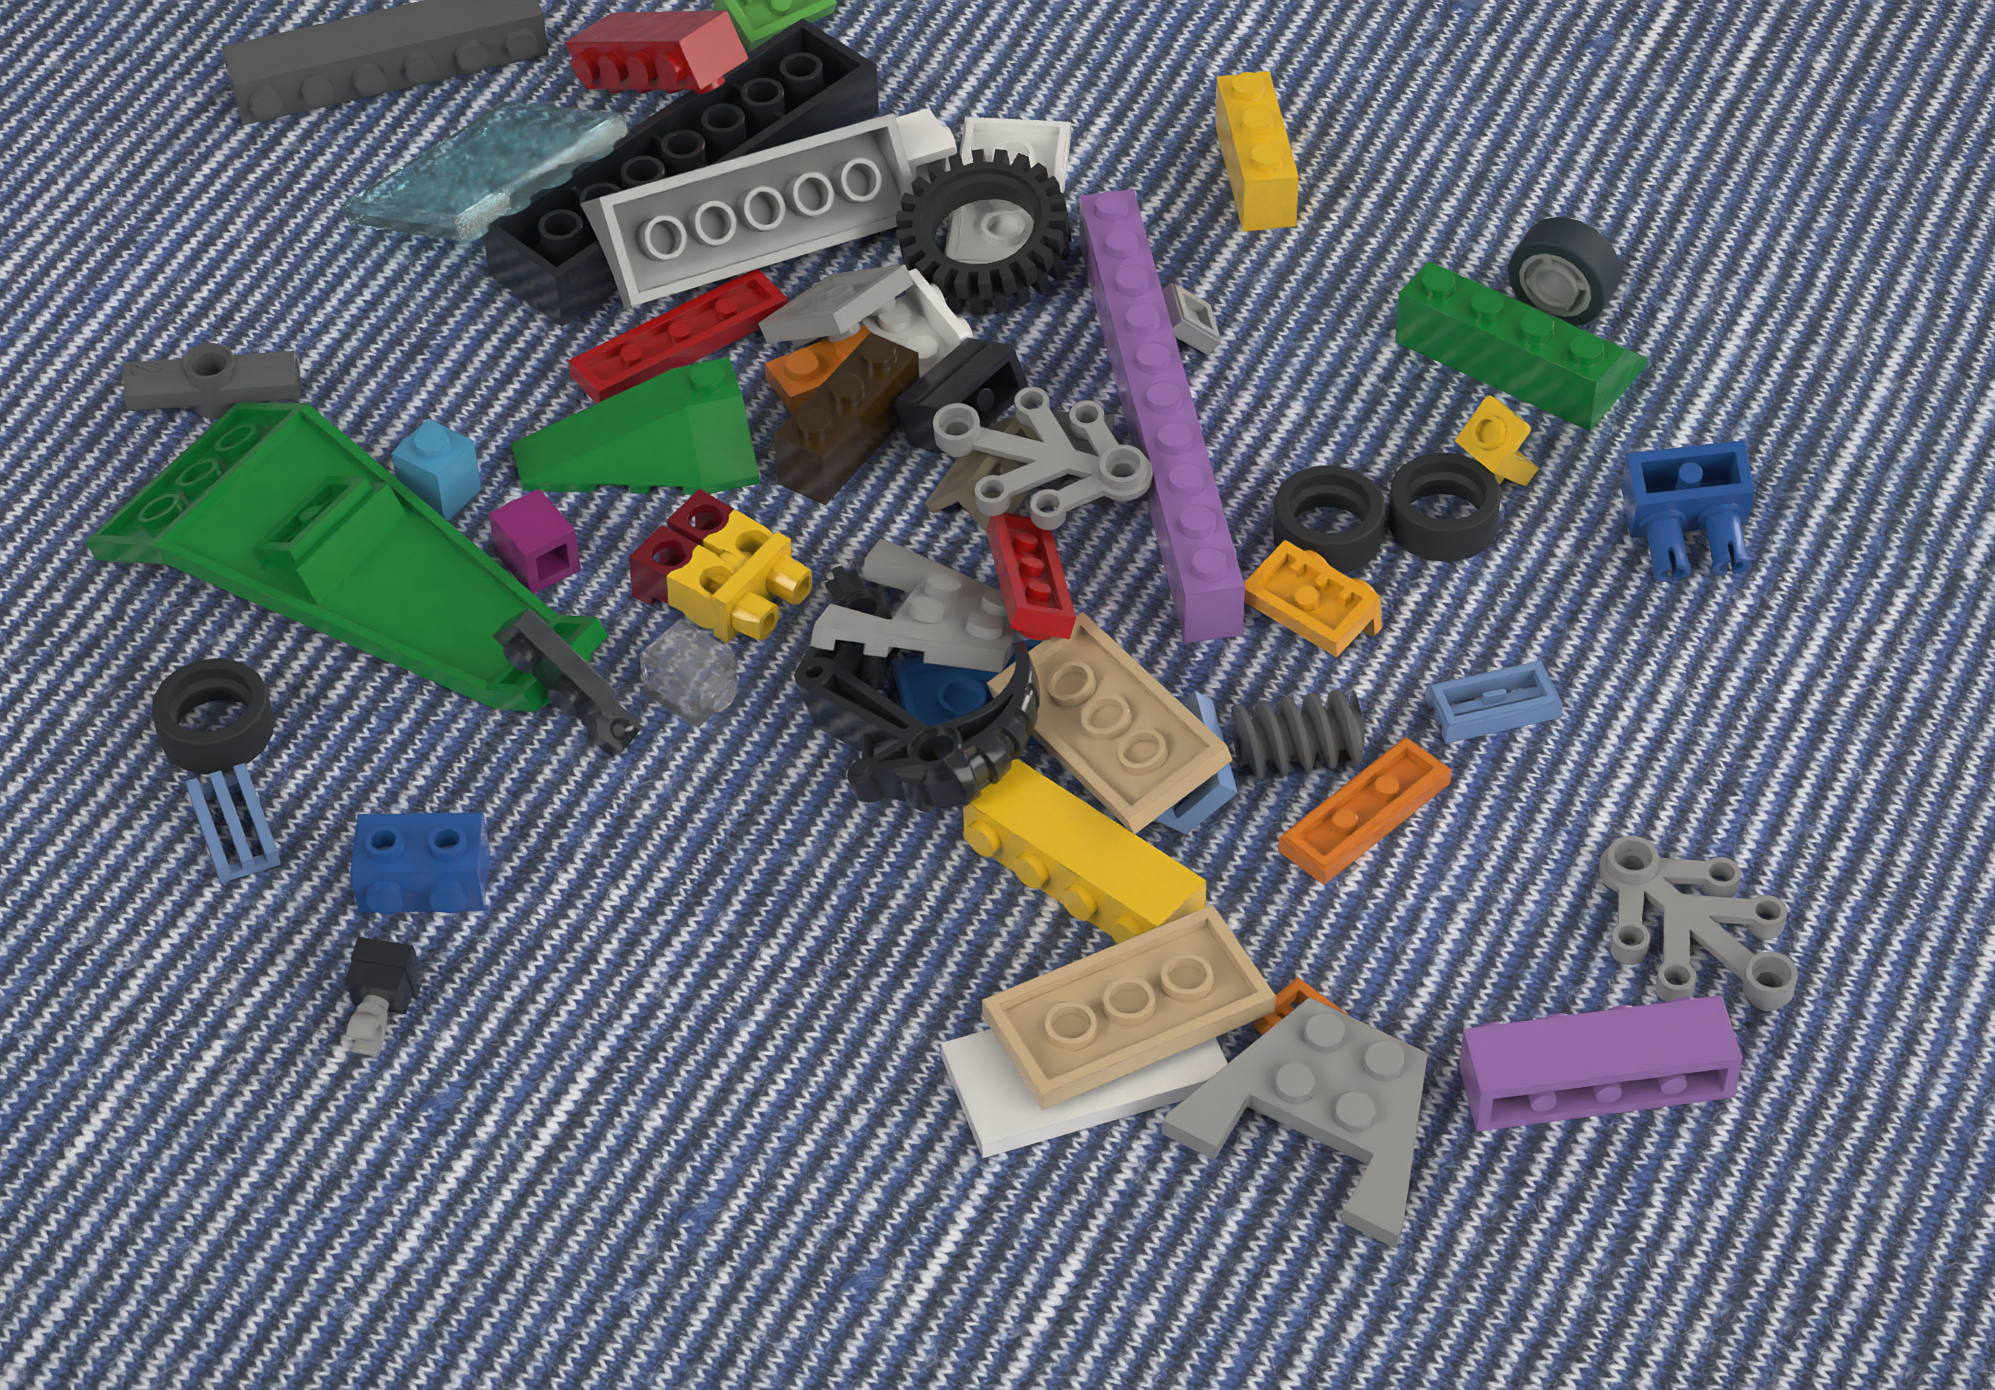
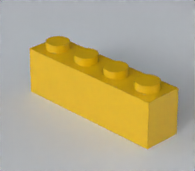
(1079, 855)

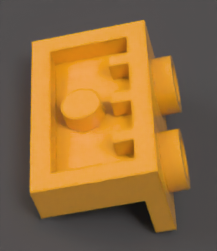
(1313, 598)

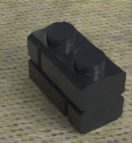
(972, 375)

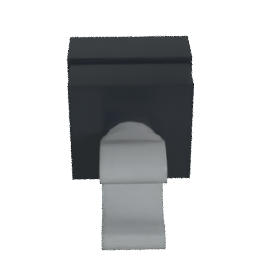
(379, 980)

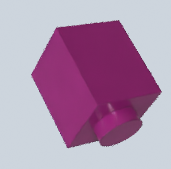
(534, 541)

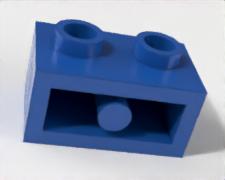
(420, 862)

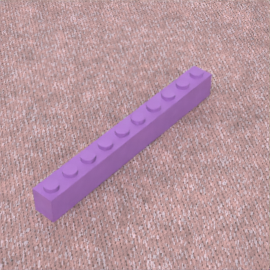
(1161, 418)

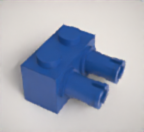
(1685, 492)

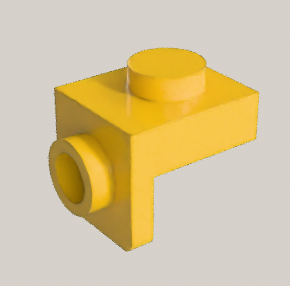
(1494, 440)

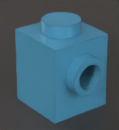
(438, 467)

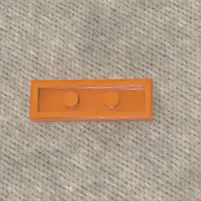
(1364, 810)

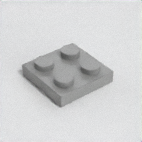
(836, 305)

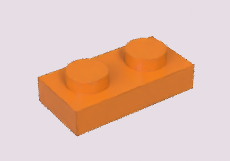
(803, 371)

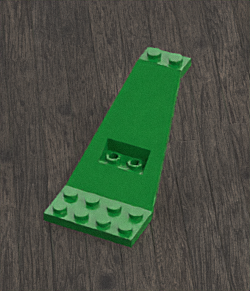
(331, 539)

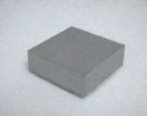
(1191, 319)

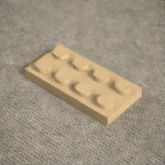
(1117, 726)
(1128, 1006)

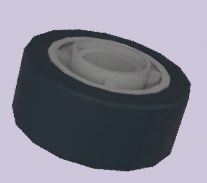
(1565, 269)

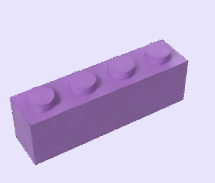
(1599, 1062)

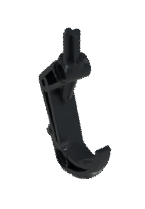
(901, 754)

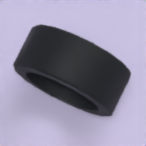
(1334, 488)
(1442, 538)
(206, 682)

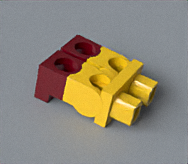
(719, 569)

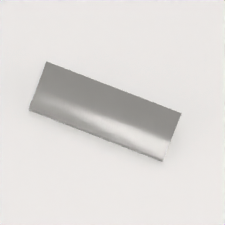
(752, 210)

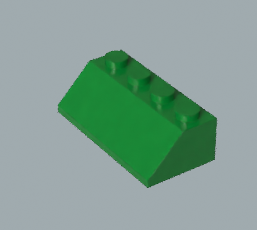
(1513, 346)

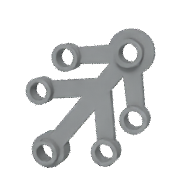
(1046, 459)
(1694, 917)

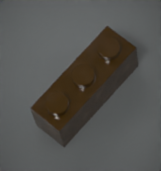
(844, 419)

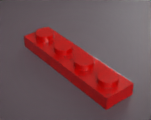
(677, 336)
(1030, 577)

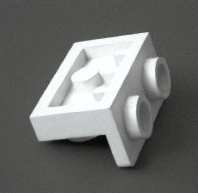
(921, 323)

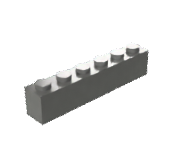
(379, 53)

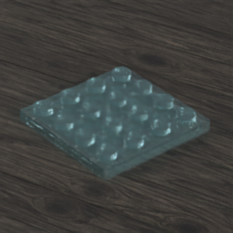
(486, 171)

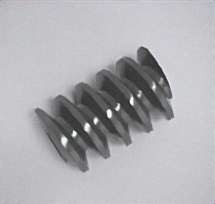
(1297, 733)

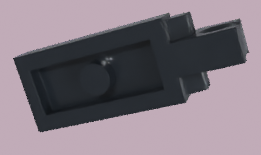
(569, 679)

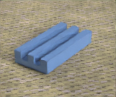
(1496, 709)
(221, 789)

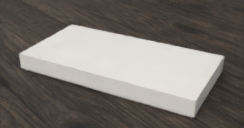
(995, 227)
(1008, 1116)

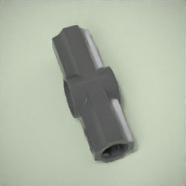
(211, 380)

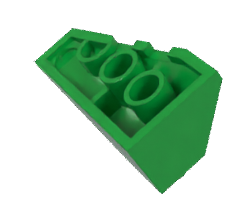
(668, 431)

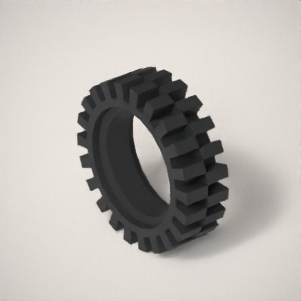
(986, 181)

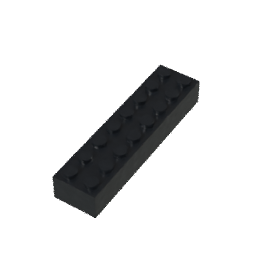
(783, 93)

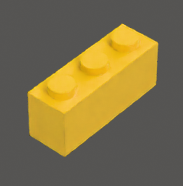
(1256, 151)

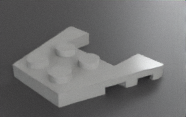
(945, 614)
(1332, 1084)

